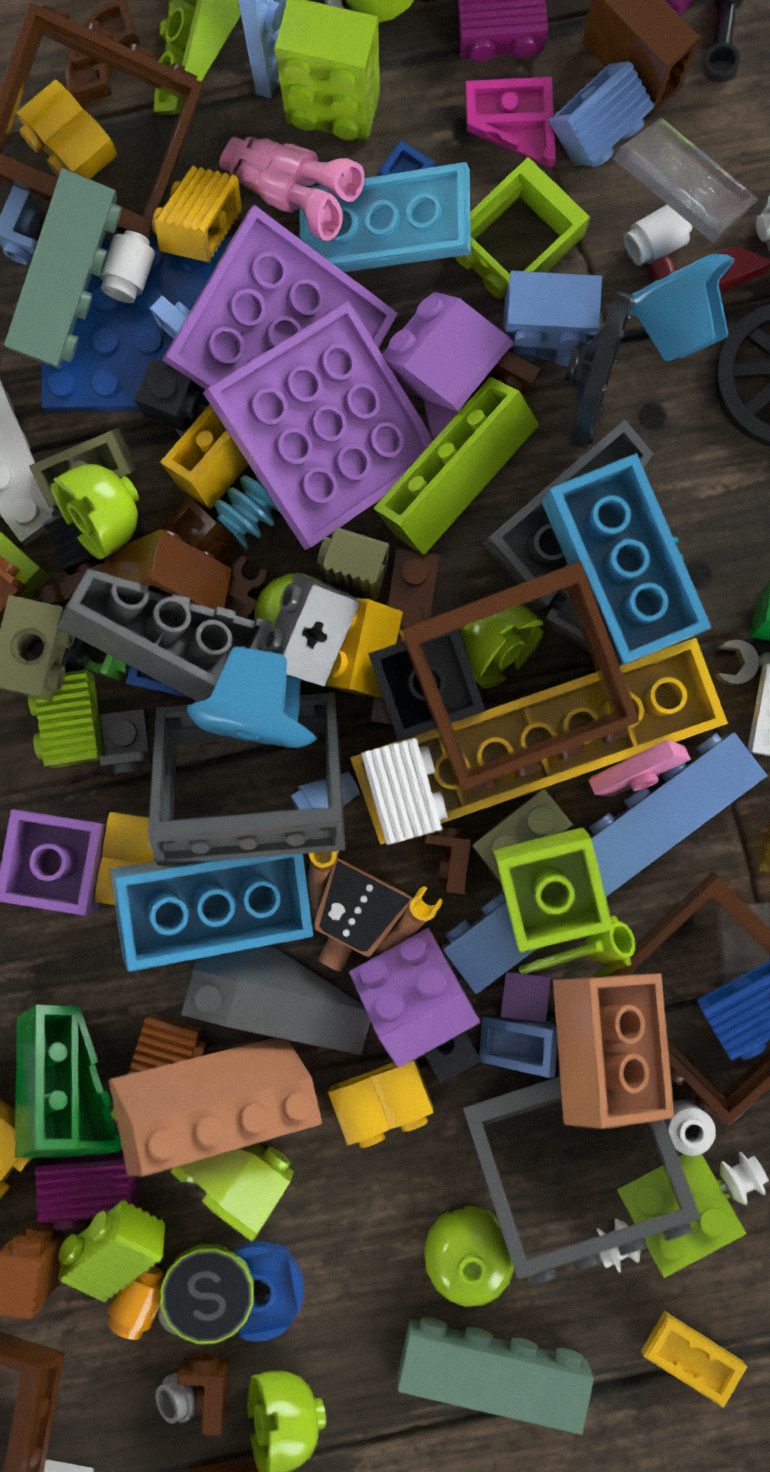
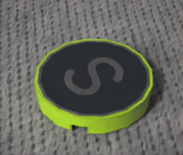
(207, 1294)

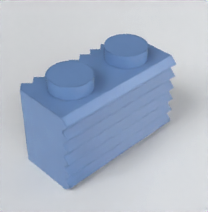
(602, 115)

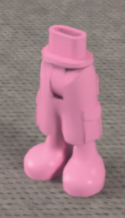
(281, 177)

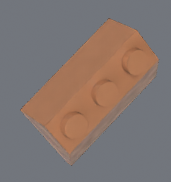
(613, 1050)

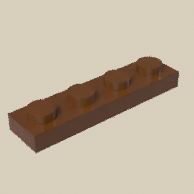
(413, 594)

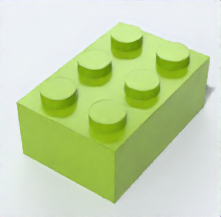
(328, 68)

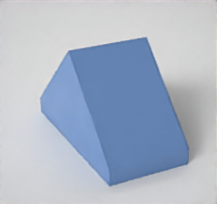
(519, 1045)

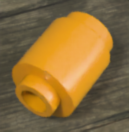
(136, 1305)

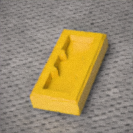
(694, 1359)

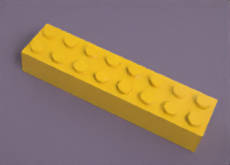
(667, 690)

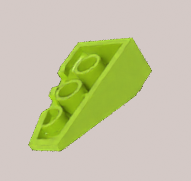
(193, 40)
(240, 1184)

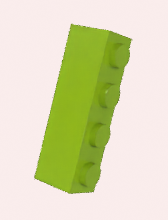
(457, 465)

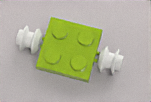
(653, 1197)

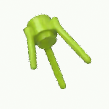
(607, 947)

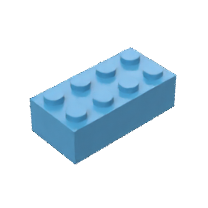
(628, 558)
(208, 908)

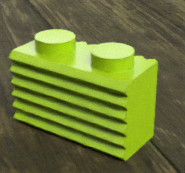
(69, 723)
(112, 1251)

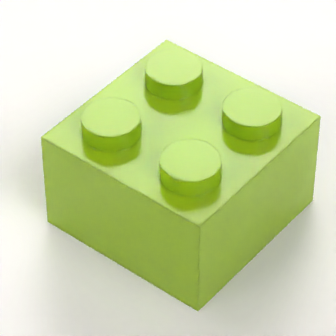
(553, 889)

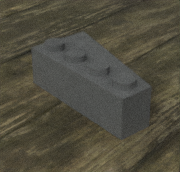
(527, 541)
(159, 633)

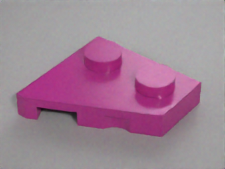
(513, 115)

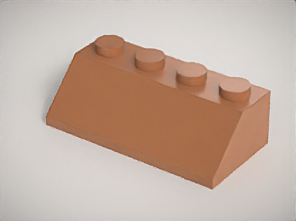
(212, 1105)

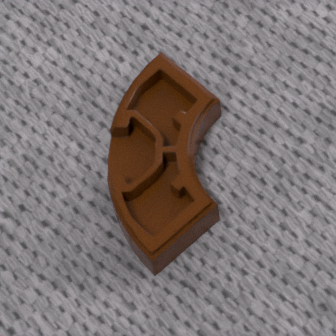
(87, 77)

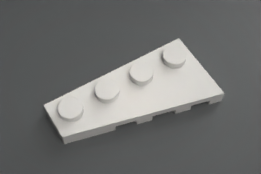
(20, 497)

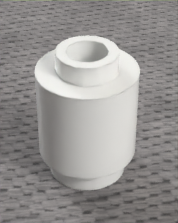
(657, 235)
(127, 266)
(700, 1136)

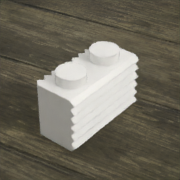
(403, 790)

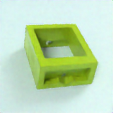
(546, 201)

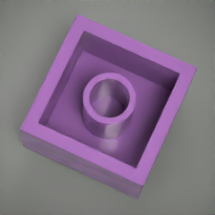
(51, 862)
(413, 998)

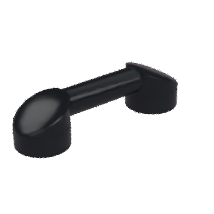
(723, 58)

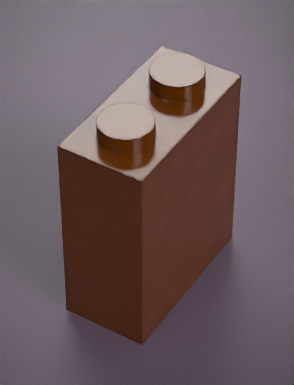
(648, 37)

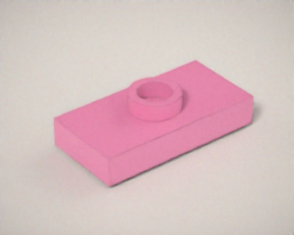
(640, 770)

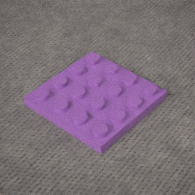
(261, 296)
(322, 423)

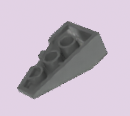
(275, 997)

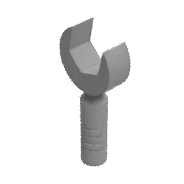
(748, 659)

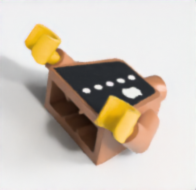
(360, 910)

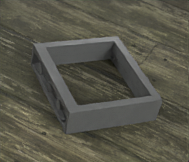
(250, 833)
(588, 1252)

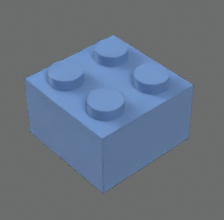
(551, 314)

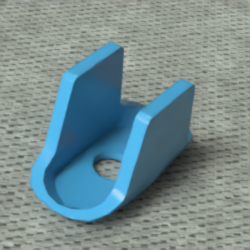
(685, 308)
(254, 701)

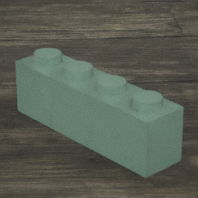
(62, 270)
(495, 1375)

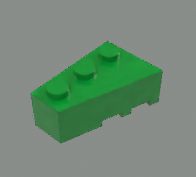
(58, 1088)

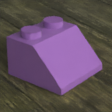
(445, 351)

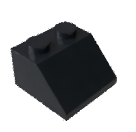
(403, 692)

